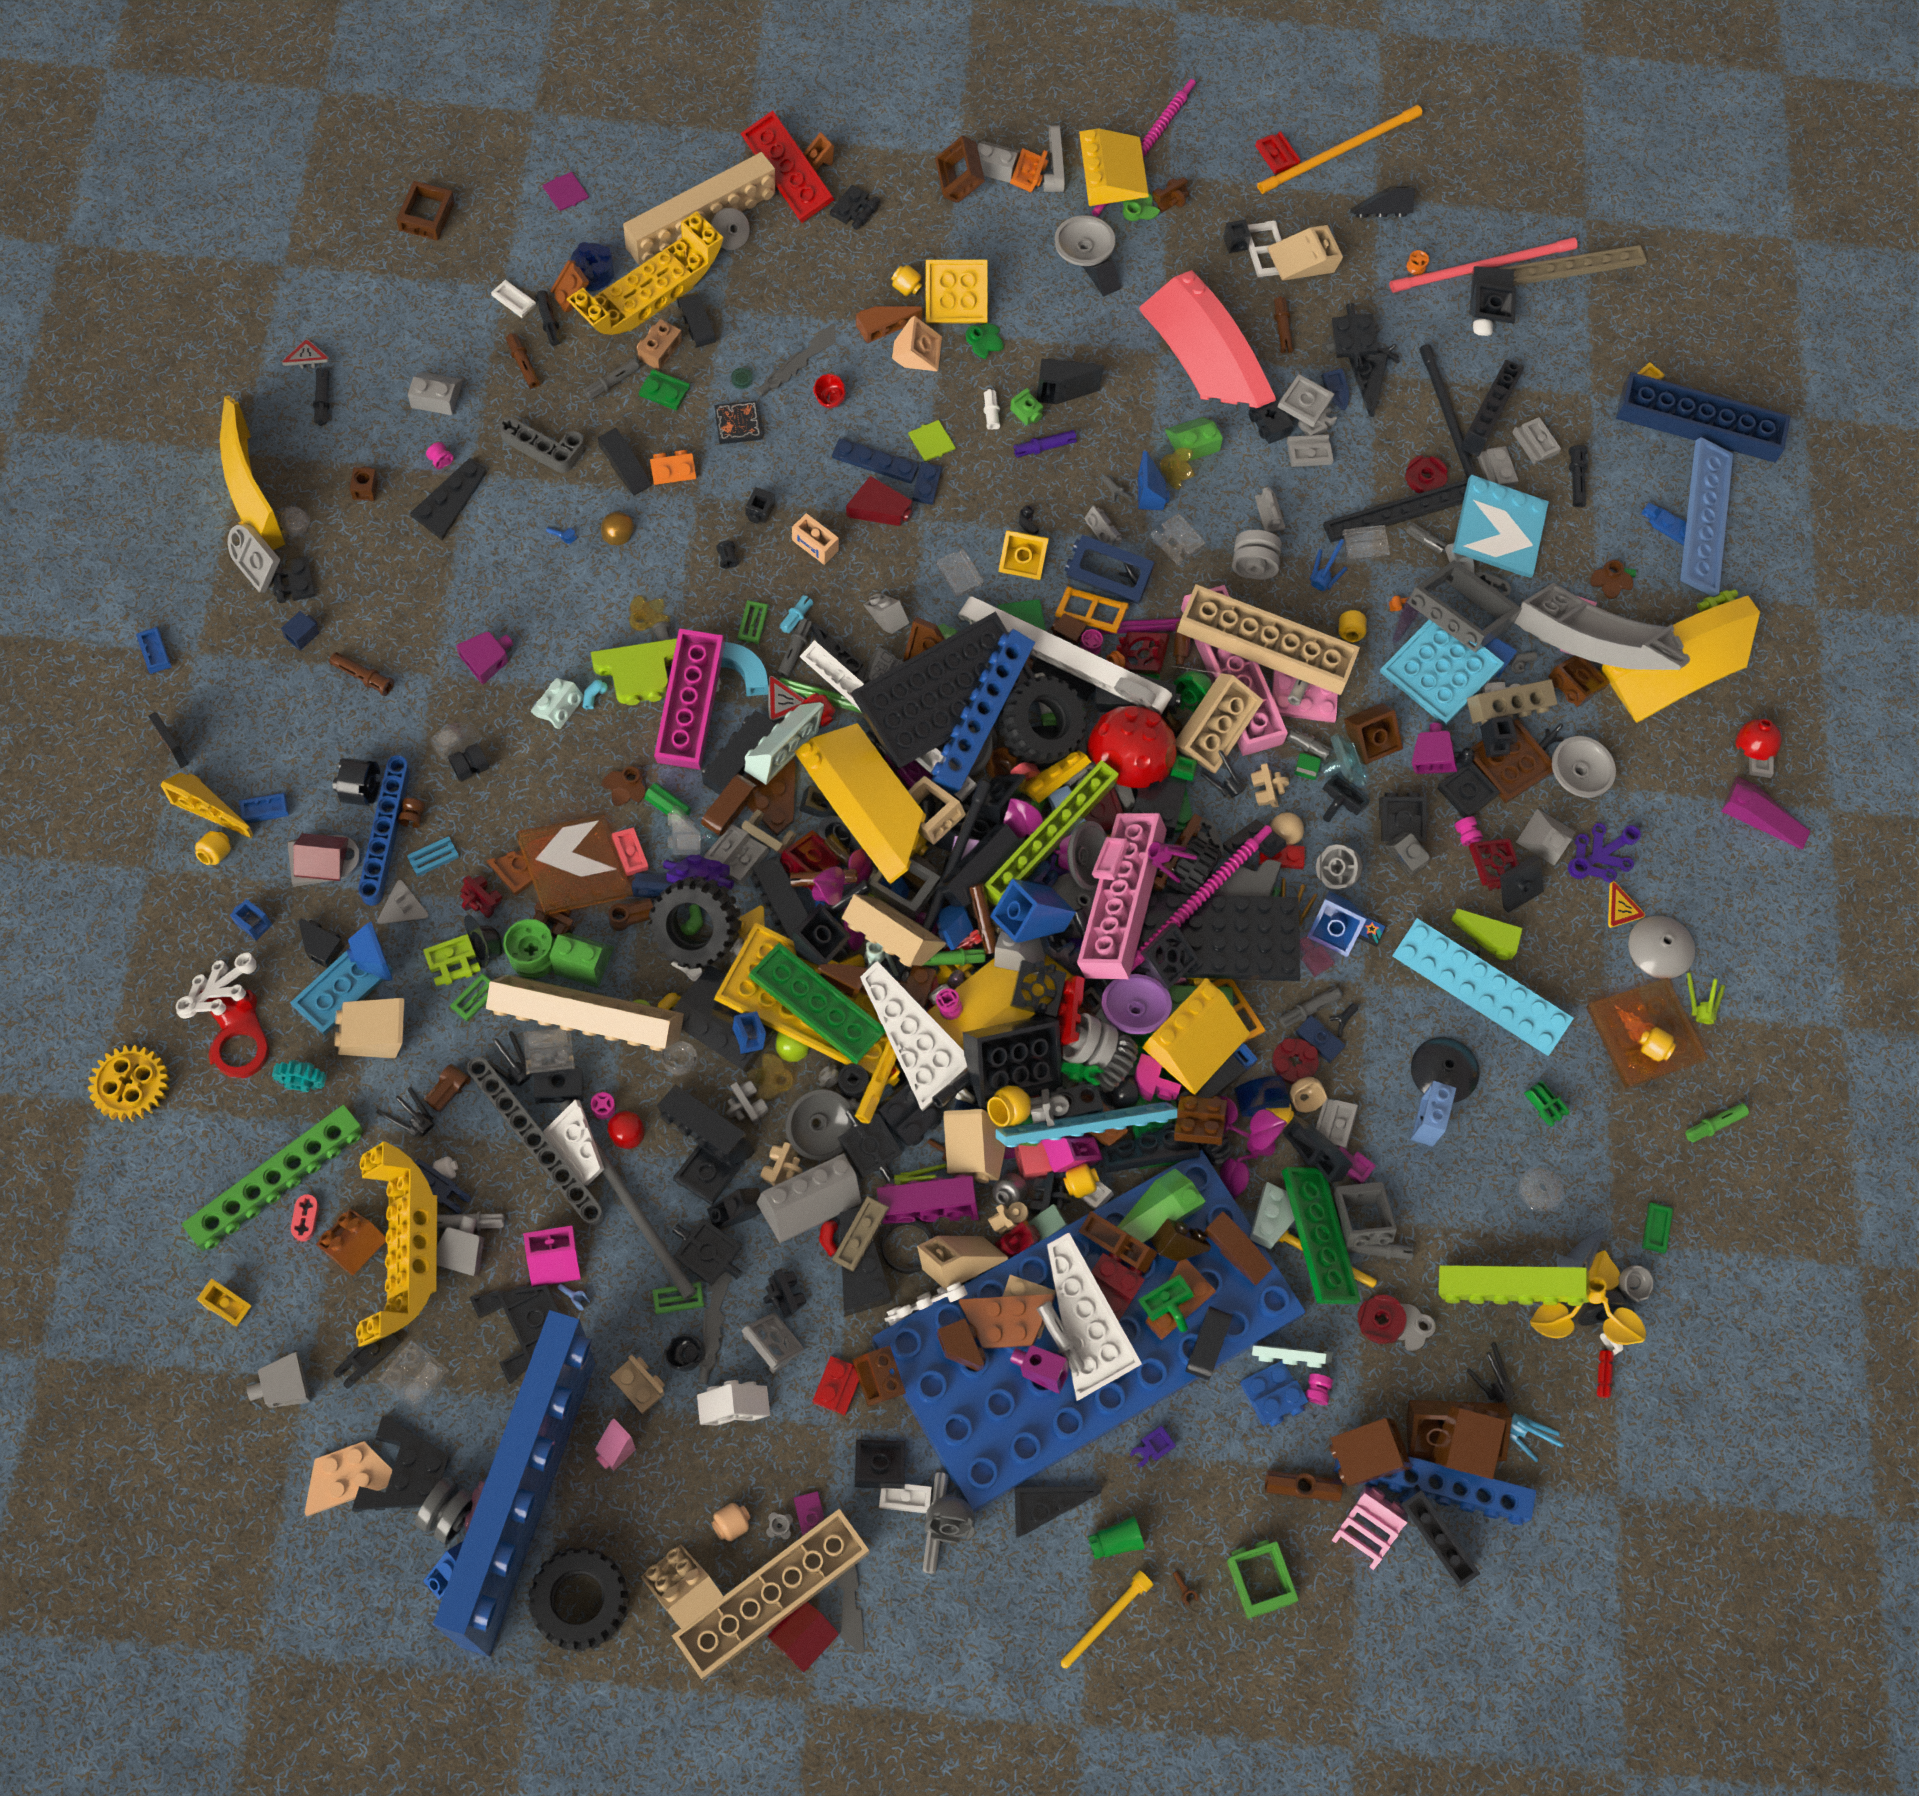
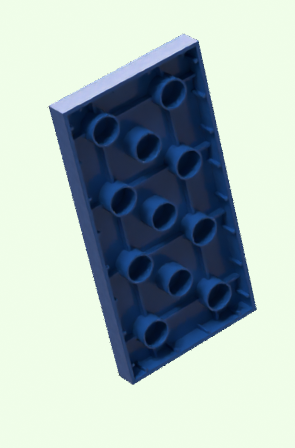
(1005, 1429)

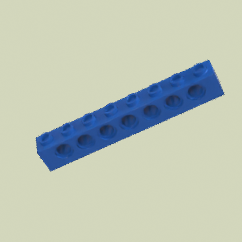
(1020, 648)
(1520, 1497)

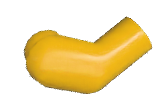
(669, 1001)

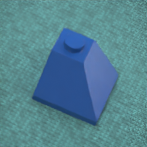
(1151, 485)
(1337, 924)
(368, 953)

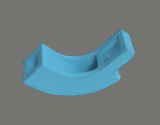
(748, 666)

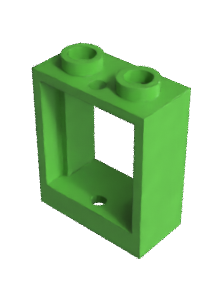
(1263, 1547)

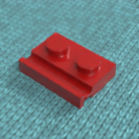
(1277, 152)
(837, 1386)

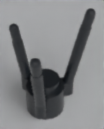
(1233, 784)
(517, 1071)
(420, 1122)
(1502, 1388)

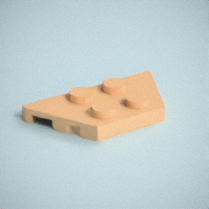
(340, 1474)

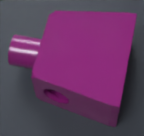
(484, 654)
(1434, 751)
(1049, 1373)

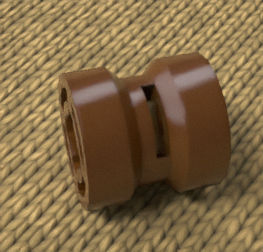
(411, 811)

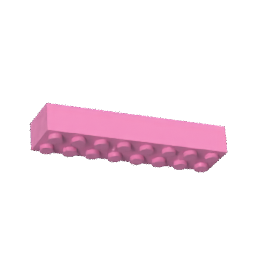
(1266, 726)
(1122, 903)

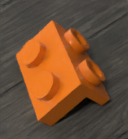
(1028, 170)
(672, 468)

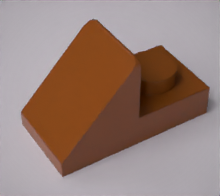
(820, 151)

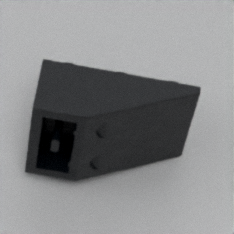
(1067, 380)

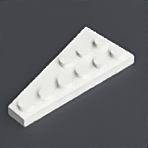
(921, 1045)
(1088, 1320)

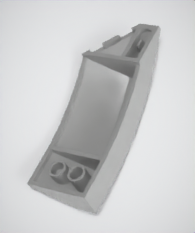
(1599, 635)

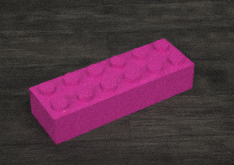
(689, 699)

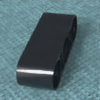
(697, 319)
(1208, 1343)

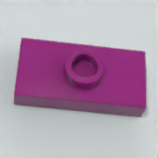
(808, 1511)

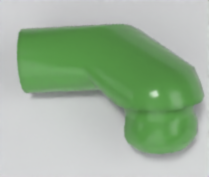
(694, 922)

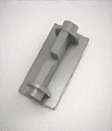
(1269, 511)
(1100, 525)

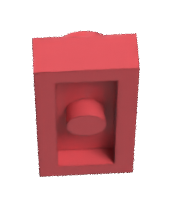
(630, 851)

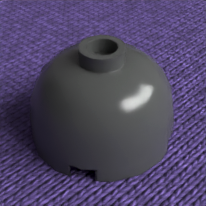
(950, 1519)

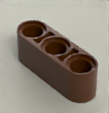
(729, 805)

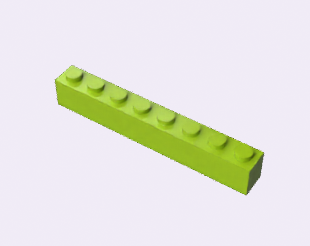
(1052, 830)

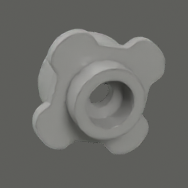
(828, 1076)
(776, 1519)

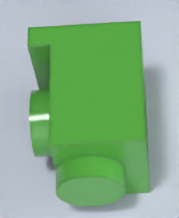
(1026, 407)

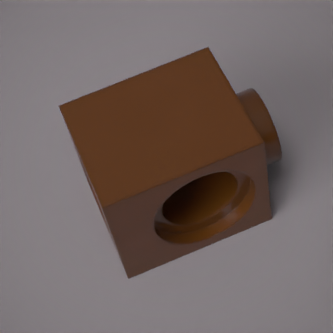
(363, 491)
(1068, 629)

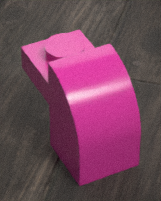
(1149, 1083)

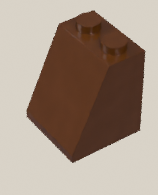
(1469, 1441)
(1370, 1452)

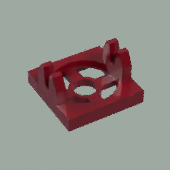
(1158, 653)
(1491, 846)

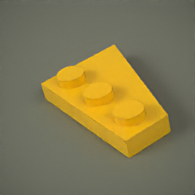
(1055, 776)

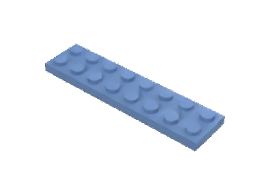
(1706, 517)

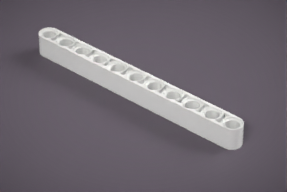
(1066, 655)

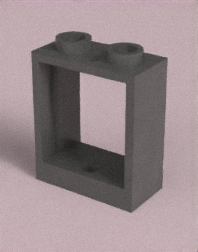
(913, 908)
(1362, 1195)

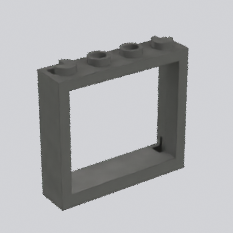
(1477, 591)

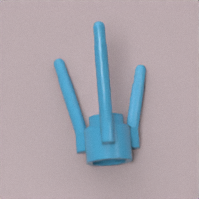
(1521, 1425)

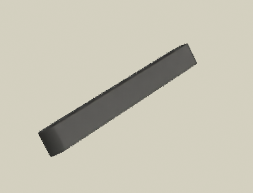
(531, 1131)

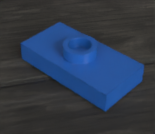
(153, 650)
(264, 808)

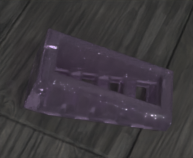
(1405, 620)

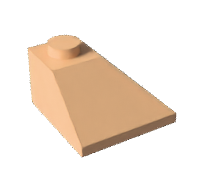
(917, 346)

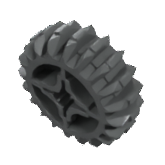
(1119, 1064)

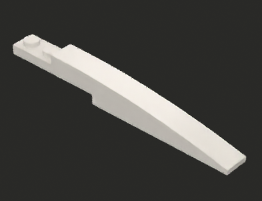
(846, 682)

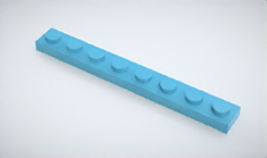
(1078, 1125)

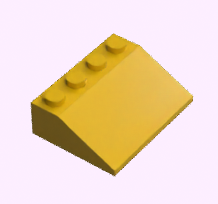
(1112, 166)
(1198, 1037)

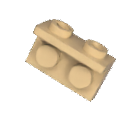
(638, 1384)

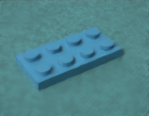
(336, 985)

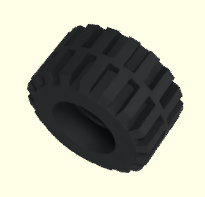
(1195, 872)

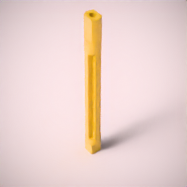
(876, 1085)

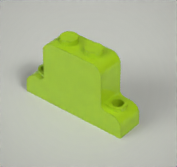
(637, 670)

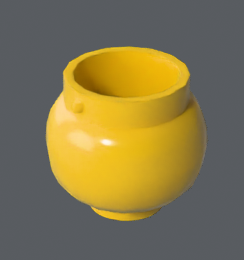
(1009, 1106)

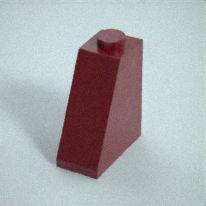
(879, 504)

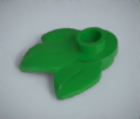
(985, 341)

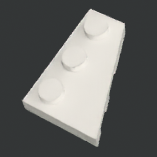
(575, 1142)

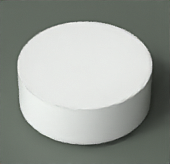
(932, 996)

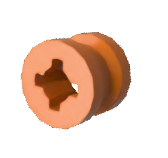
(1421, 259)

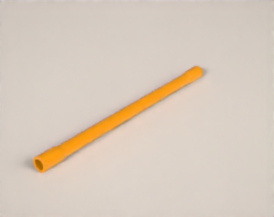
(1405, 117)

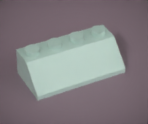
(785, 738)

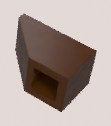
(959, 1344)

